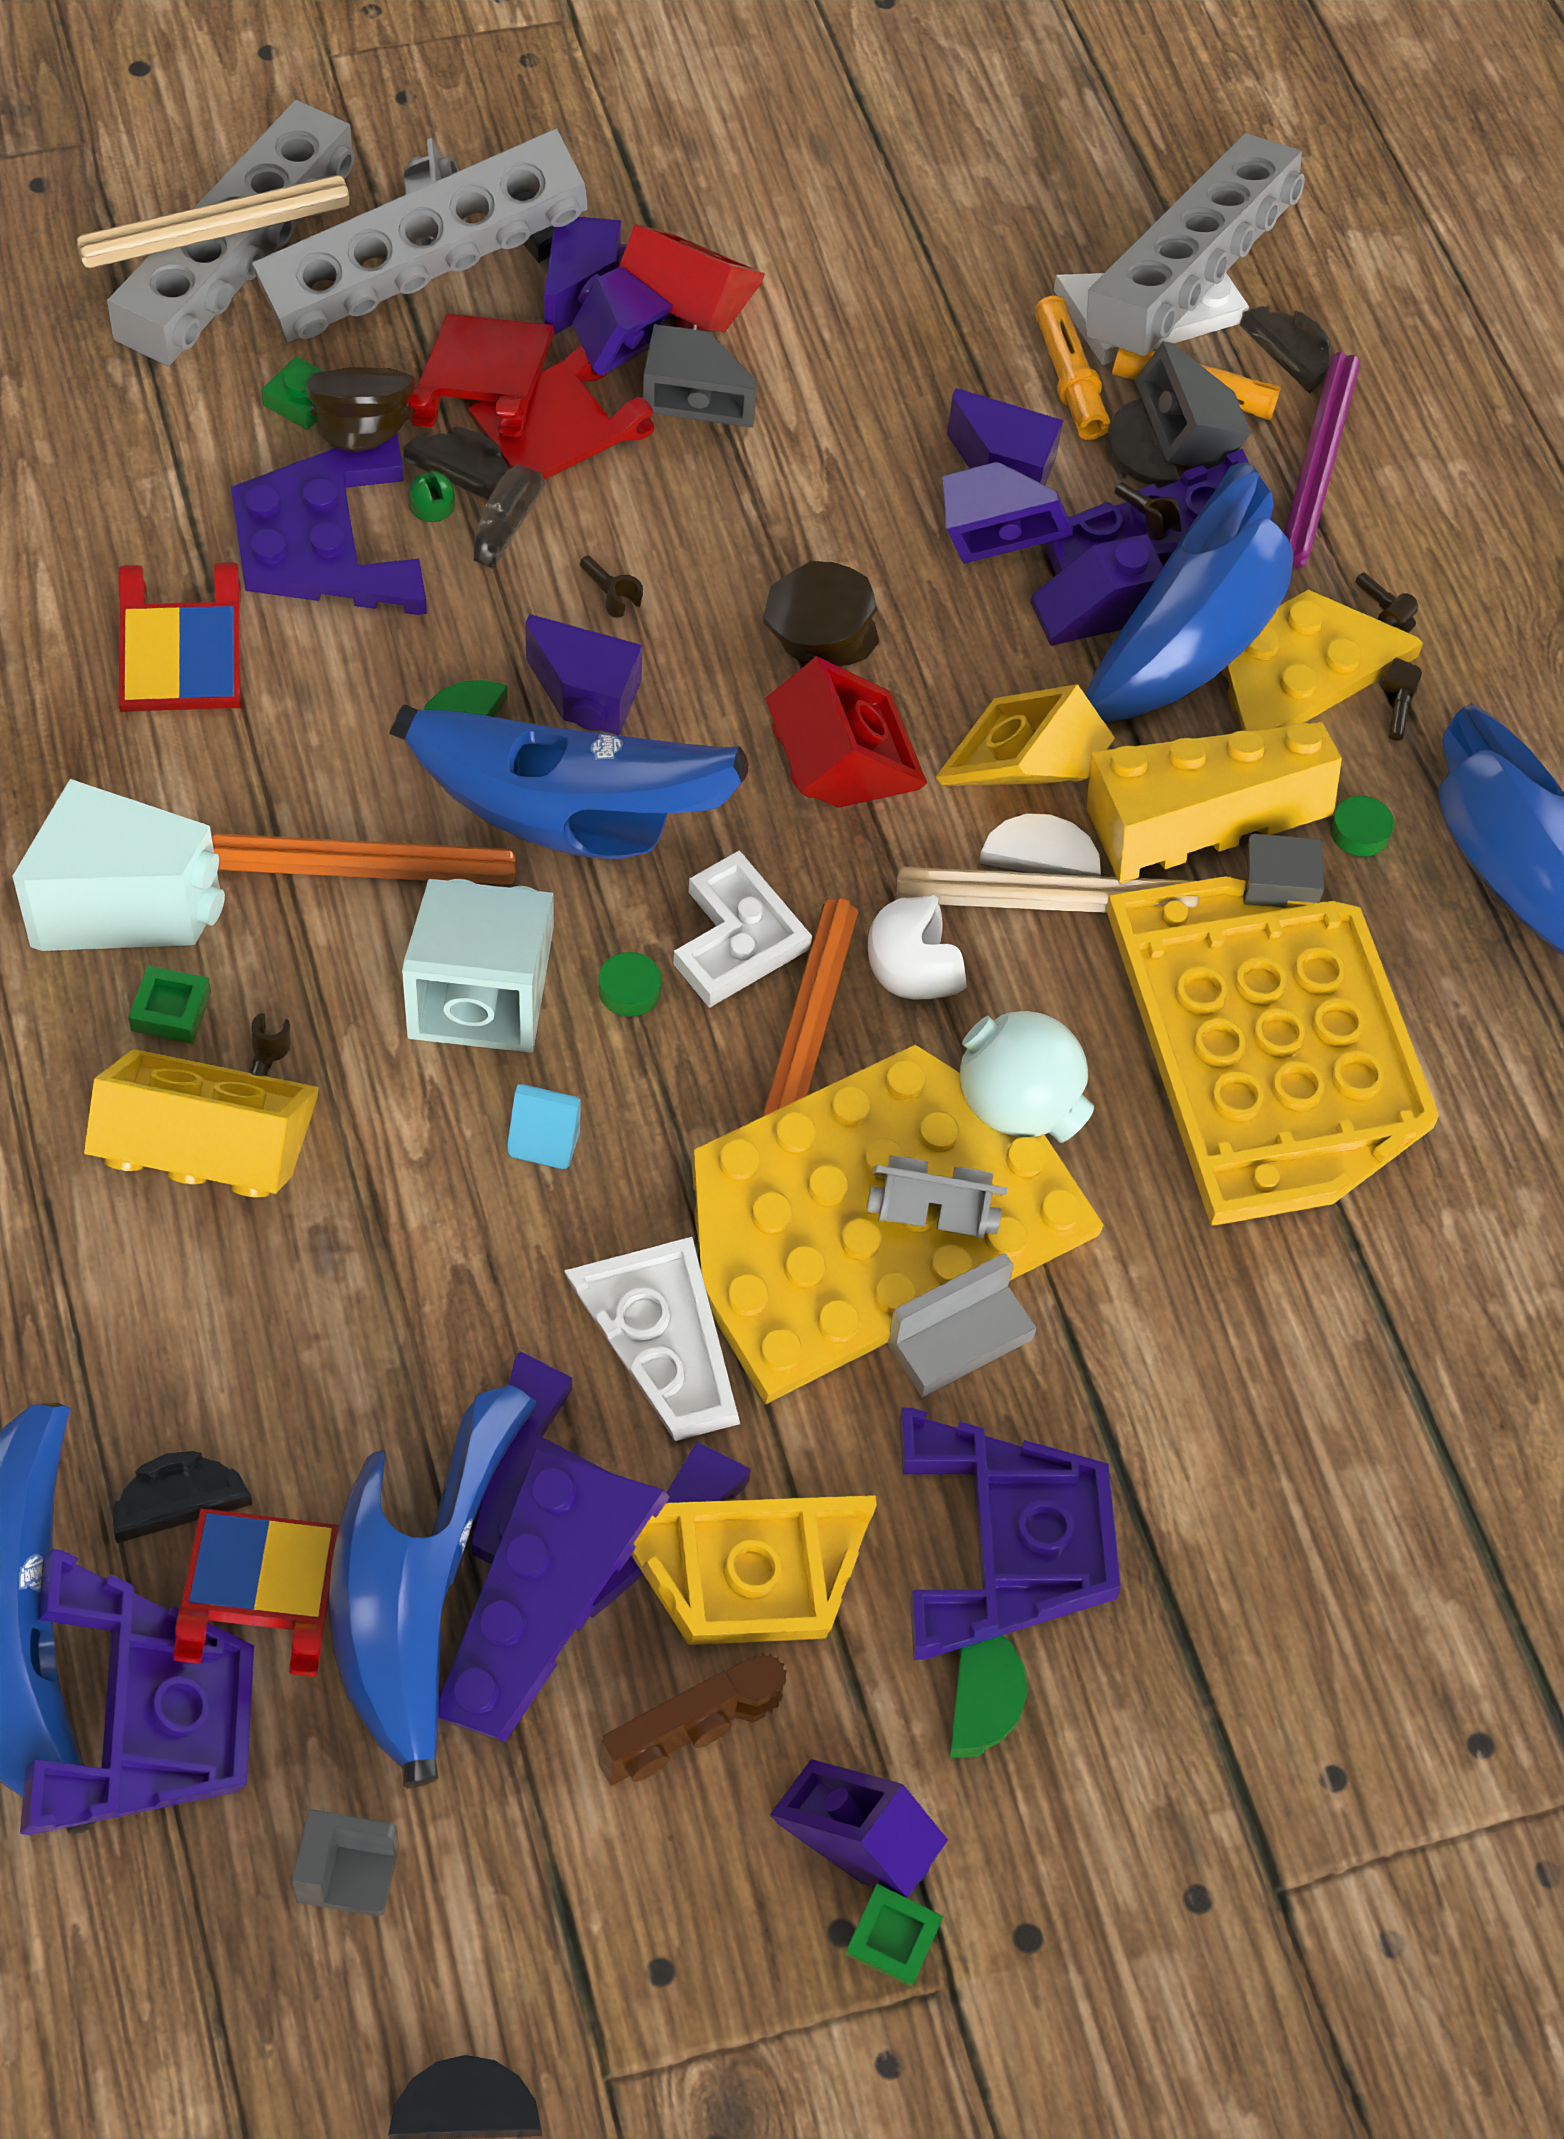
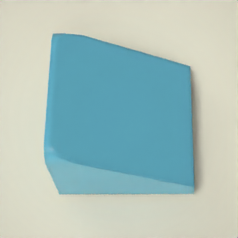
(544, 1126)

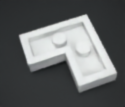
(751, 931)

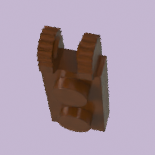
(693, 1716)

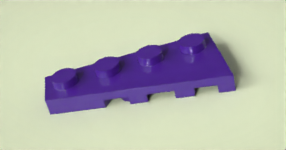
(1118, 522)
(551, 1565)

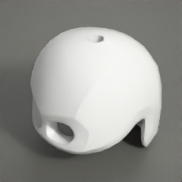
(908, 951)

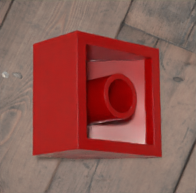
(700, 283)
(843, 736)

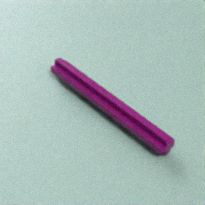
(1320, 455)

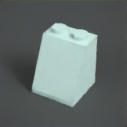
(117, 875)
(478, 965)

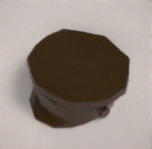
(360, 405)
(823, 613)

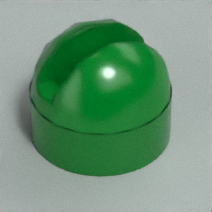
(421, 501)

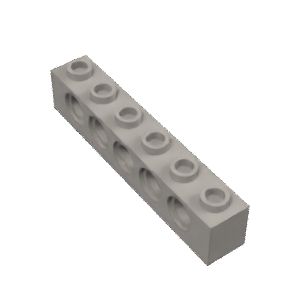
(434, 210)
(1193, 244)
(185, 287)

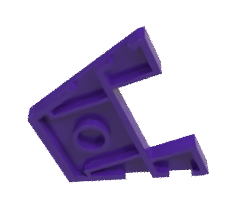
(300, 532)
(702, 1477)
(1040, 1534)
(169, 1724)

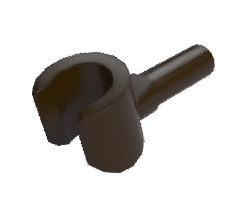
(1159, 512)
(614, 587)
(1397, 610)
(1402, 681)
(268, 1047)

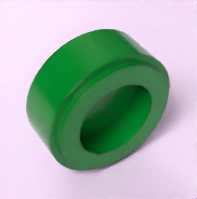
(1362, 826)
(629, 984)

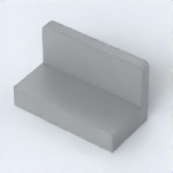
(959, 1326)

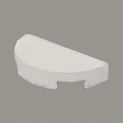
(1041, 846)

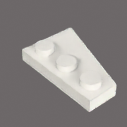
(1216, 310)
(663, 1332)

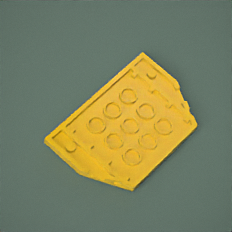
(1271, 1044)
(786, 1232)

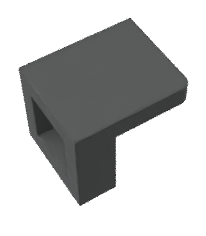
(1283, 870)
(345, 1863)

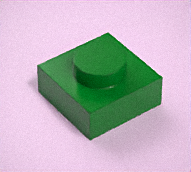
(288, 395)
(169, 1004)
(893, 1935)

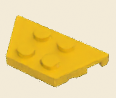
(1310, 661)
(753, 1565)

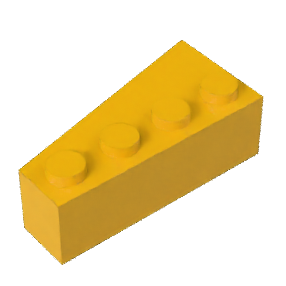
(1208, 791)

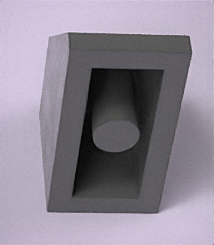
(697, 378)
(1190, 409)

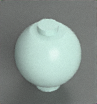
(1026, 1076)

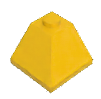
(1029, 741)

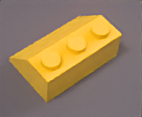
(199, 1122)

